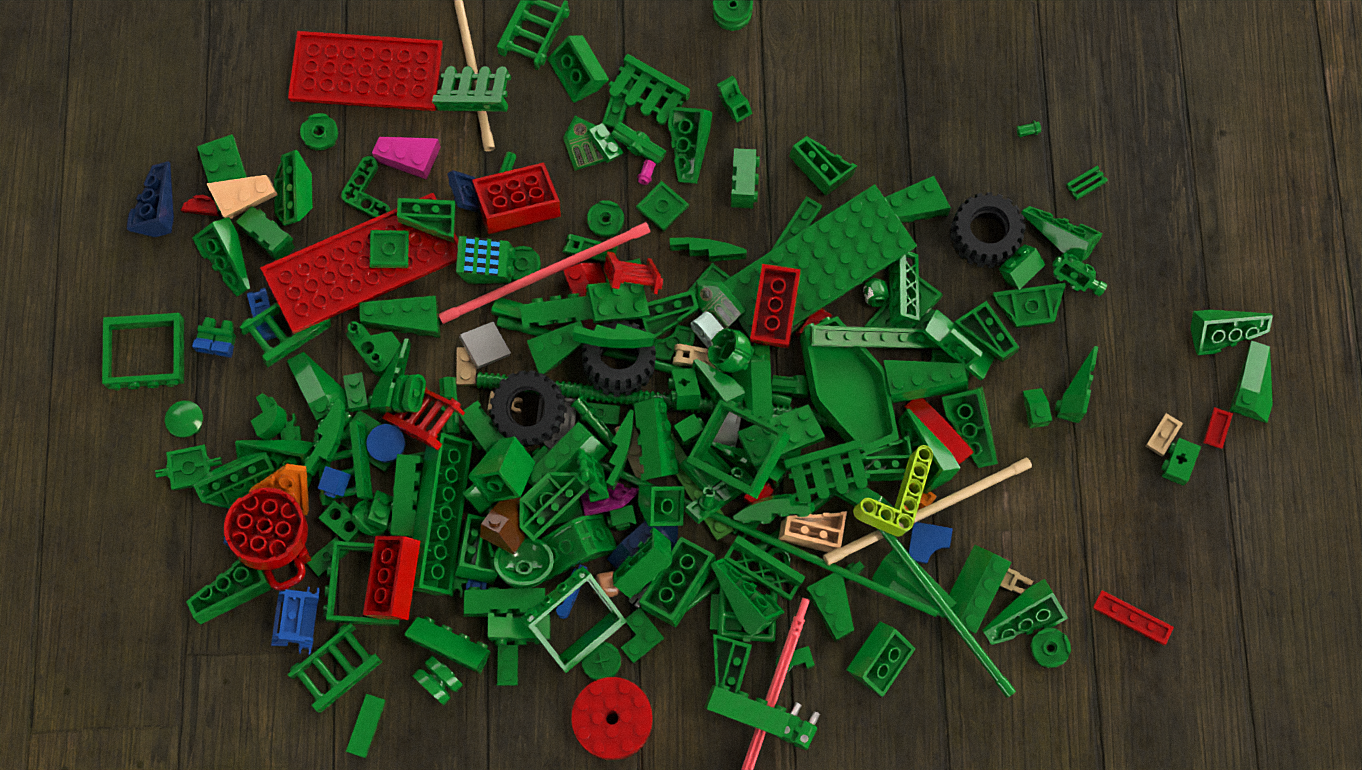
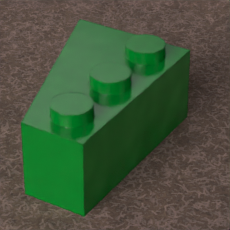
(429, 216)
(554, 347)

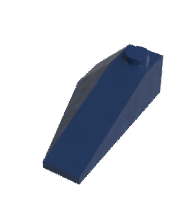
(154, 208)

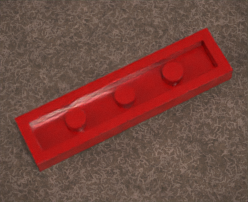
(1132, 617)

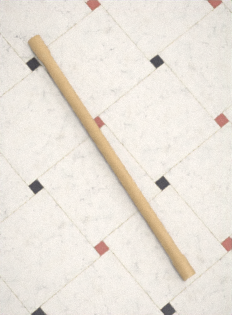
(487, 138)
(1015, 468)

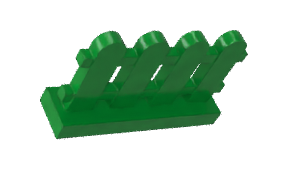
(648, 74)
(472, 100)
(833, 455)

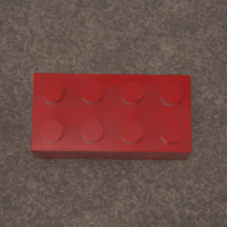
(775, 306)
(391, 577)

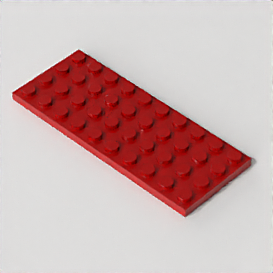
(338, 274)

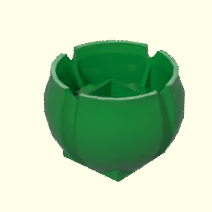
(730, 351)

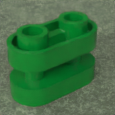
(408, 393)

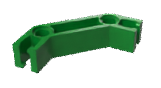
(854, 494)

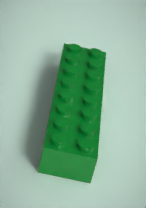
(440, 513)

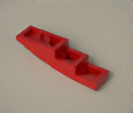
(940, 429)

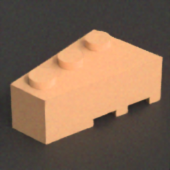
(240, 194)
(816, 532)

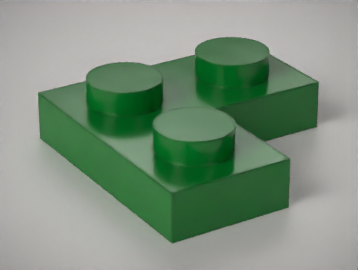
(646, 636)

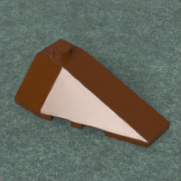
(502, 524)

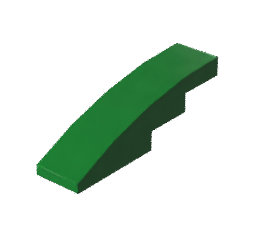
(714, 249)
(619, 338)
(622, 444)

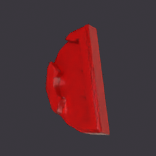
(200, 205)

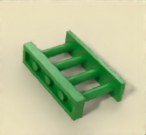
(515, 29)
(287, 344)
(361, 466)
(353, 674)

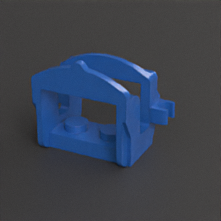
(292, 617)

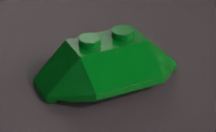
(293, 188)
(233, 480)
(548, 500)

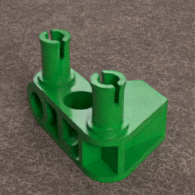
(382, 345)

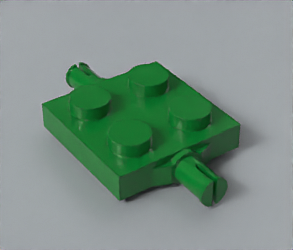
(187, 466)

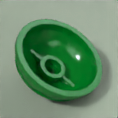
(532, 556)

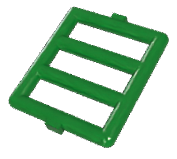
(744, 636)

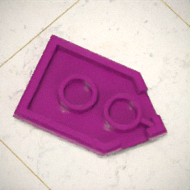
(616, 500)

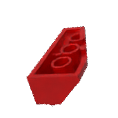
(579, 277)

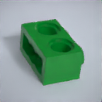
(339, 526)

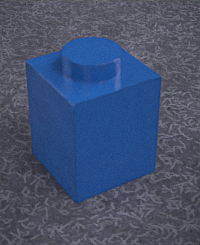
(333, 482)

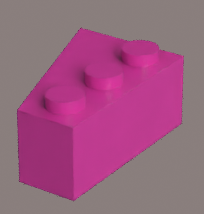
(407, 154)

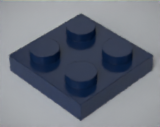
(463, 191)

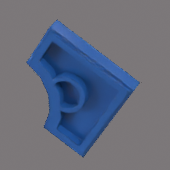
(927, 540)

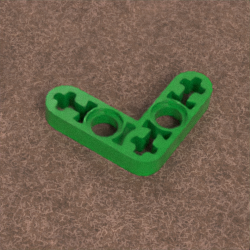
(360, 196)

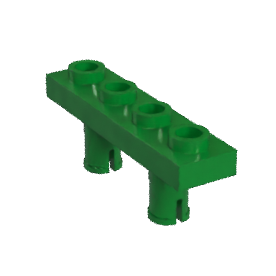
(717, 497)

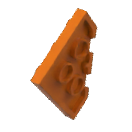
(291, 480)

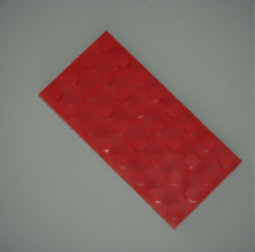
(365, 70)

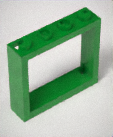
(136, 322)
(710, 432)
(330, 590)
(589, 640)

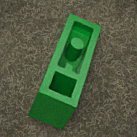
(718, 384)

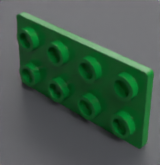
(958, 344)

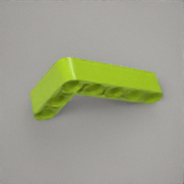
(905, 497)

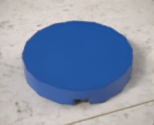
(385, 443)

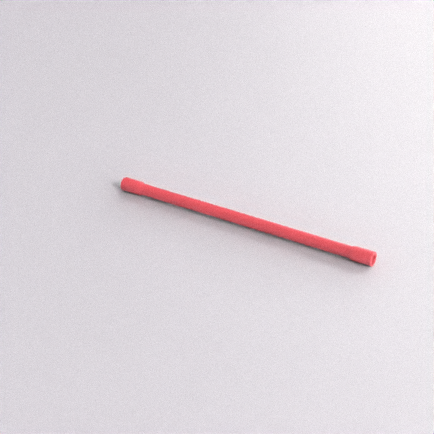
(633, 233)

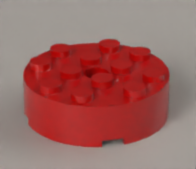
(269, 547)
(610, 697)

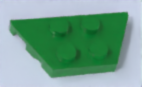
(1031, 305)

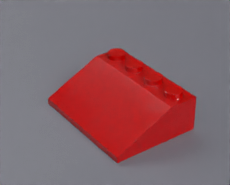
(516, 198)

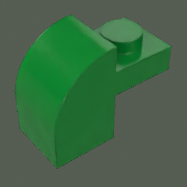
(733, 100)
(271, 420)

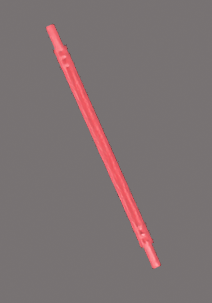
(777, 681)

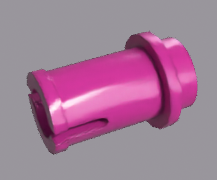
(646, 172)

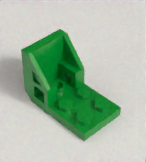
(579, 542)

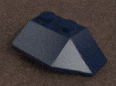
(629, 546)

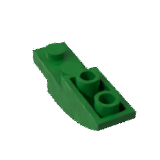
(331, 431)
(767, 508)

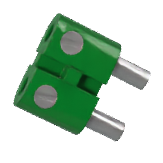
(799, 731)

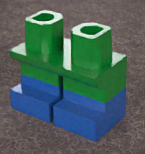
(215, 340)

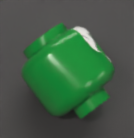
(875, 292)

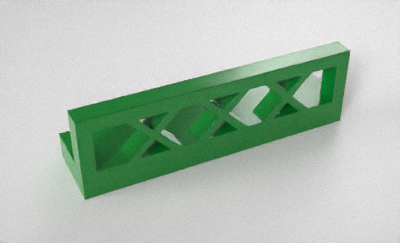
(898, 289)
(769, 563)

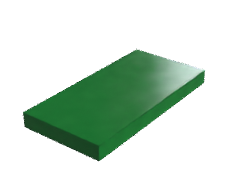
(927, 300)

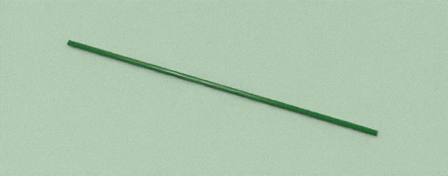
(796, 551)

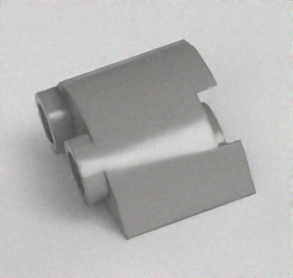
(728, 432)

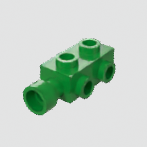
(1072, 271)

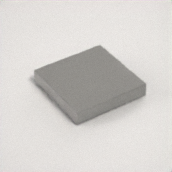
(484, 345)

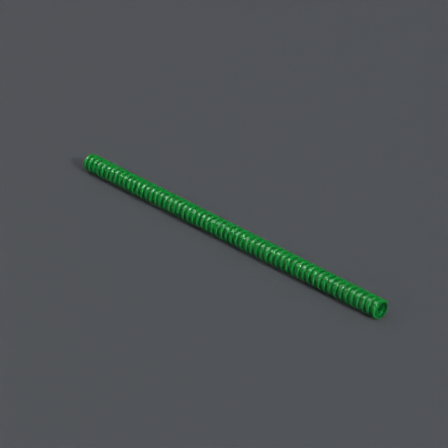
(575, 390)

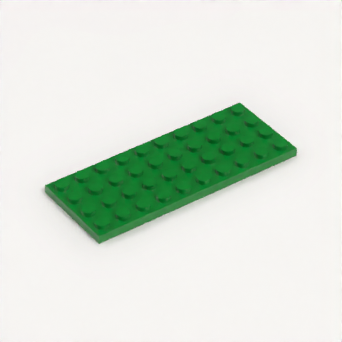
(831, 256)

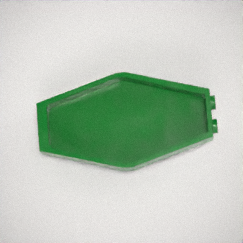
(849, 390)

